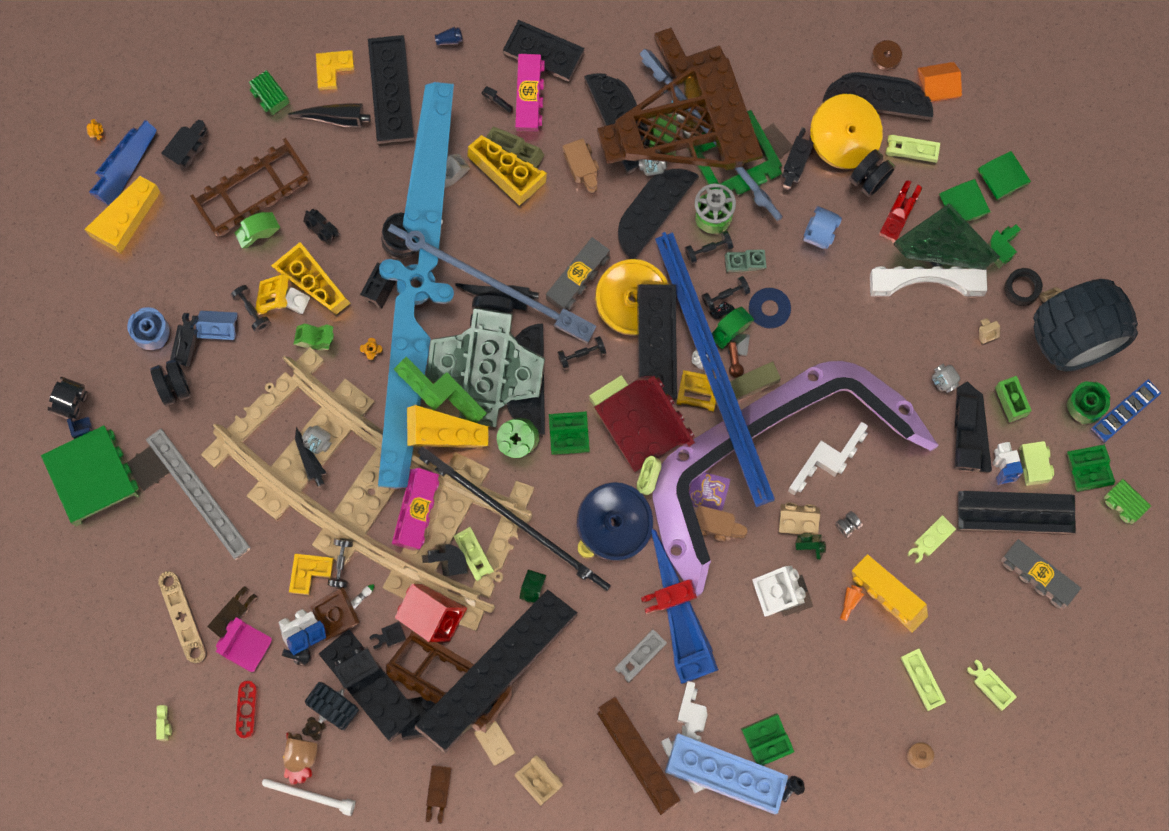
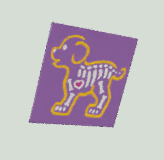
(709, 491)

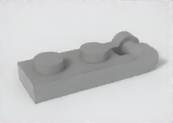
(641, 655)

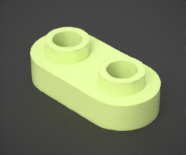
(649, 475)

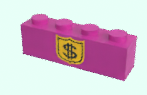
(528, 92)
(415, 509)

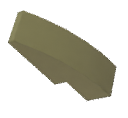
(516, 145)
(755, 381)

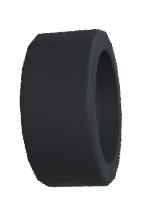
(1030, 274)

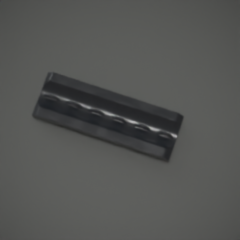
(1016, 512)

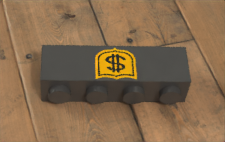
(578, 274)
(1040, 574)

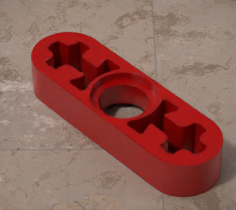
(240, 724)

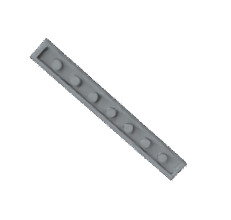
(198, 494)

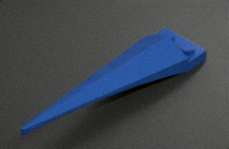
(690, 645)

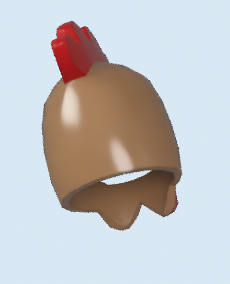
(298, 758)

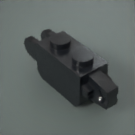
(797, 159)

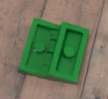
(1004, 175)
(966, 200)
(569, 433)
(1090, 468)
(767, 740)

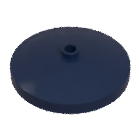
(631, 521)

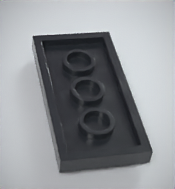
(559, 54)

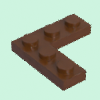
(676, 57)

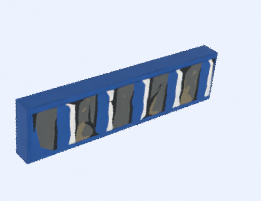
(1126, 411)

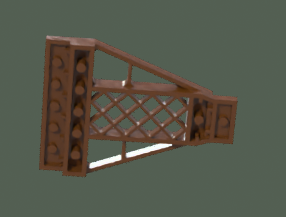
(724, 111)

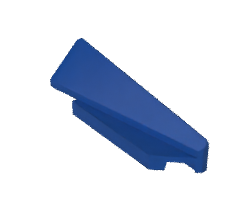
(121, 163)

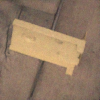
(495, 744)

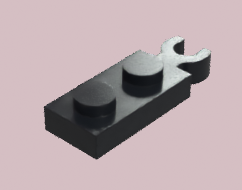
(185, 340)

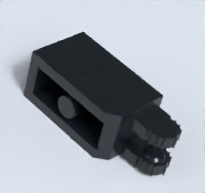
(185, 145)

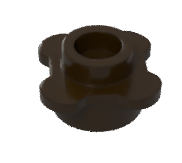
(311, 722)

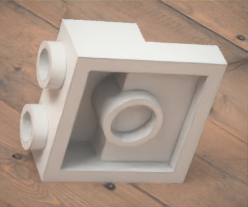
(779, 590)

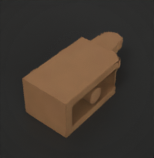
(581, 163)
(719, 524)

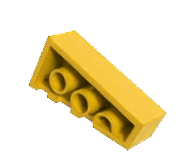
(510, 173)
(123, 216)
(311, 278)
(438, 429)
(890, 593)

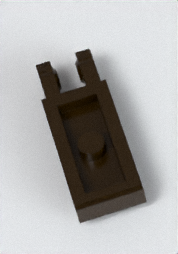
(230, 612)

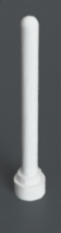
(346, 806)

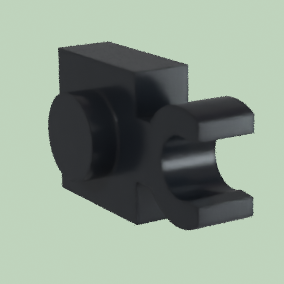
(391, 635)

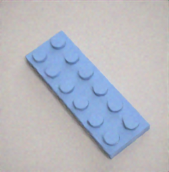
(726, 774)

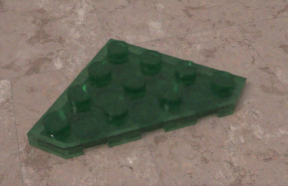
(947, 240)

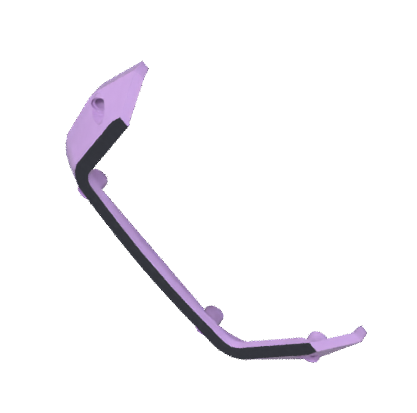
(671, 496)

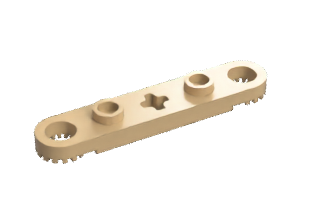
(187, 630)

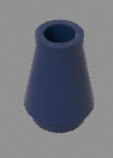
(449, 37)

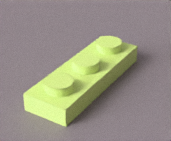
(923, 679)

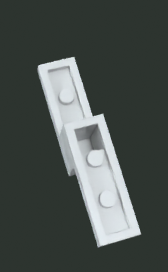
(828, 459)

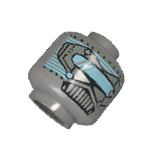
(652, 167)
(946, 378)
(316, 439)

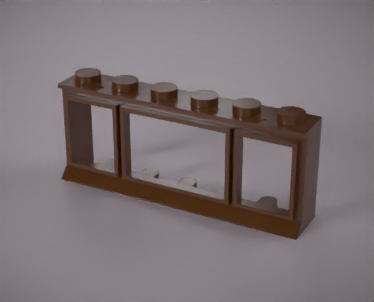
(270, 200)
(430, 692)
(638, 756)

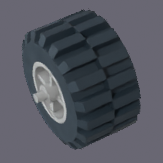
(331, 705)

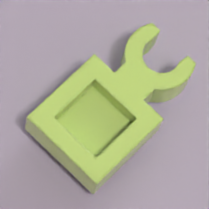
(163, 729)

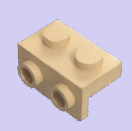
(799, 519)
(538, 780)

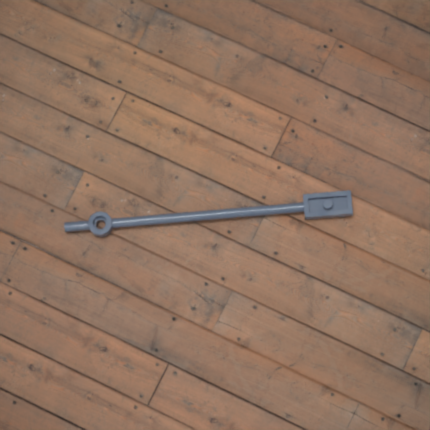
(662, 74)
(565, 320)

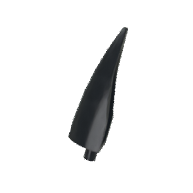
(340, 114)
(490, 290)

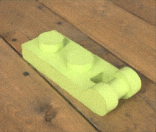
(913, 148)
(473, 553)

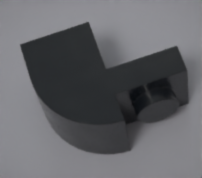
(451, 559)

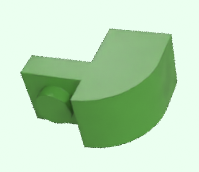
(256, 226)
(314, 337)

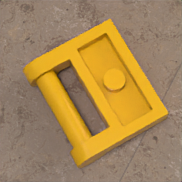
(272, 288)
(697, 384)

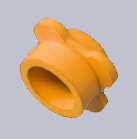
(94, 129)
(371, 354)

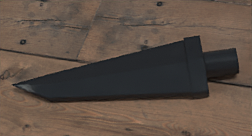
(311, 464)

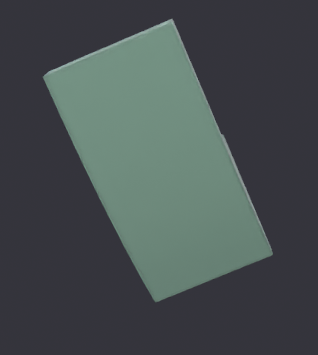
(745, 261)

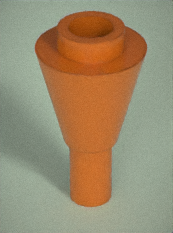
(852, 598)

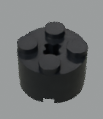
(67, 398)

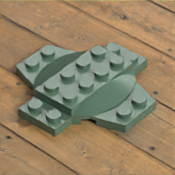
(488, 363)

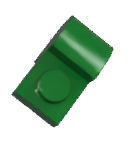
(1000, 244)
(731, 325)

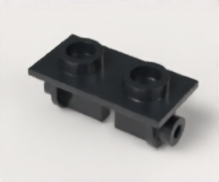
(314, 220)

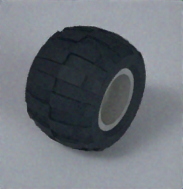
(1085, 325)

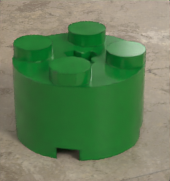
(1085, 412)

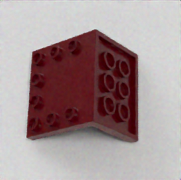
(643, 421)

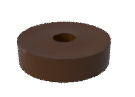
(892, 49)

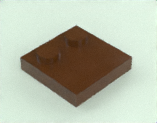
(335, 613)

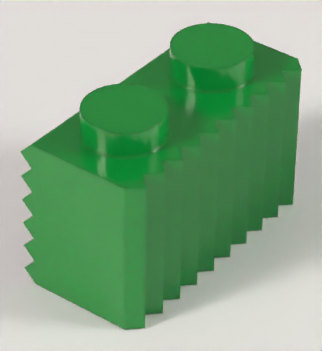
(269, 92)

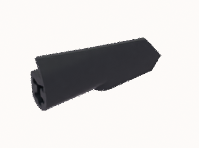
(972, 441)

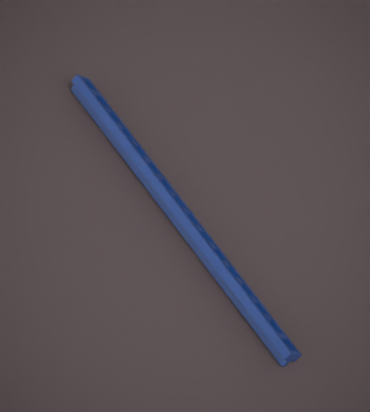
(721, 386)

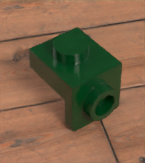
(809, 542)
(532, 586)

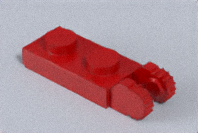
(671, 596)

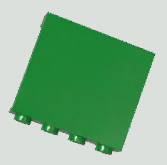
(90, 474)

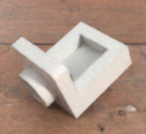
(296, 300)

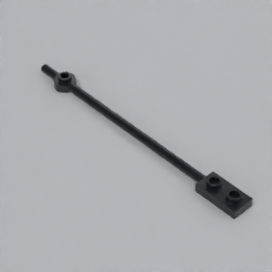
(442, 468)

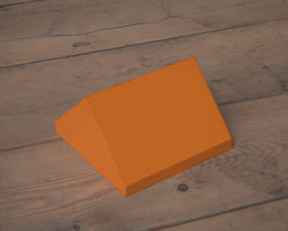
(941, 81)

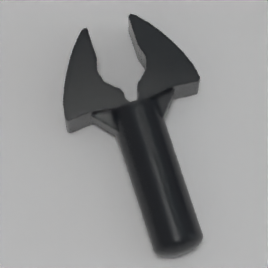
(490, 95)

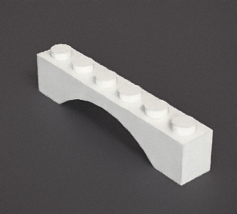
(966, 281)

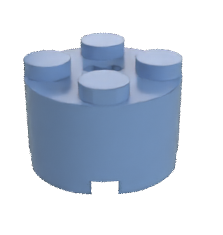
(821, 228)
(144, 319)

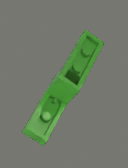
(441, 390)

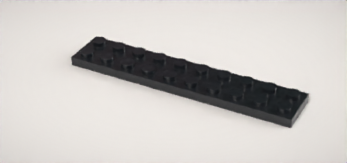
(495, 671)

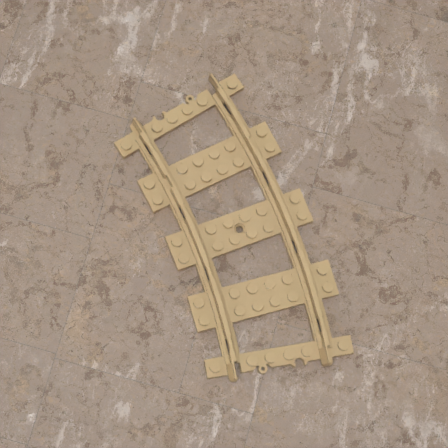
(340, 415)

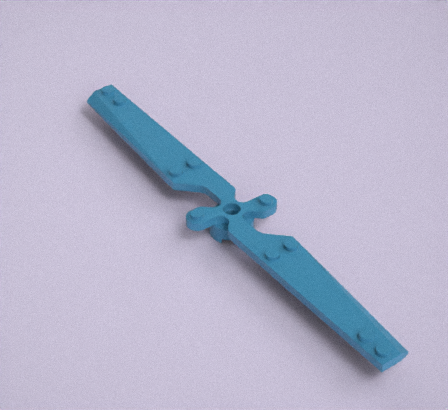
(409, 339)

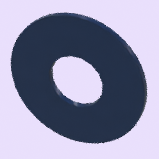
(781, 300)

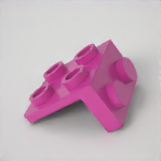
(243, 645)

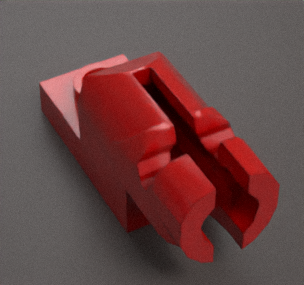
(900, 212)

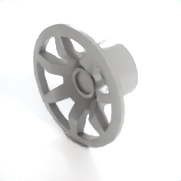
(715, 201)

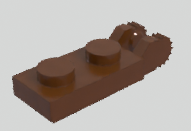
(438, 791)

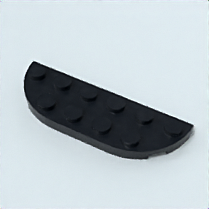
(885, 94)
(614, 100)
(652, 209)
(531, 408)

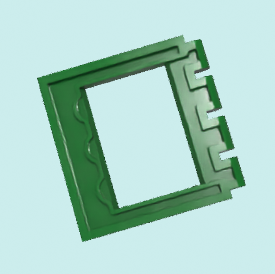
(771, 168)

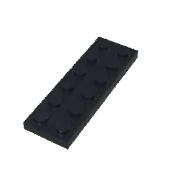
(390, 89)
(657, 334)
(375, 692)

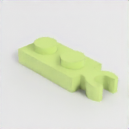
(932, 538)
(992, 686)

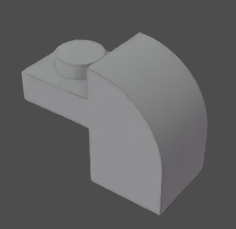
(455, 169)

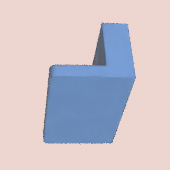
(216, 325)

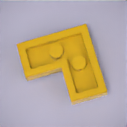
(329, 64)
(304, 568)

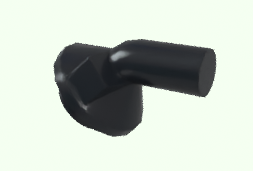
(300, 658)
(794, 785)

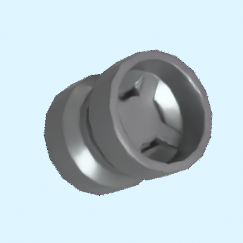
(848, 524)

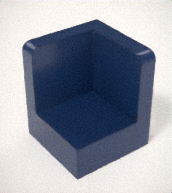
(80, 427)

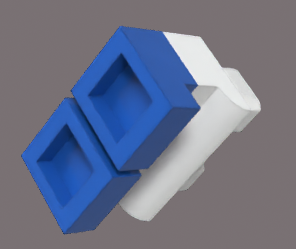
(1008, 463)
(301, 631)

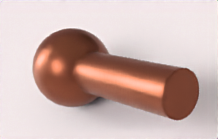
(736, 369)

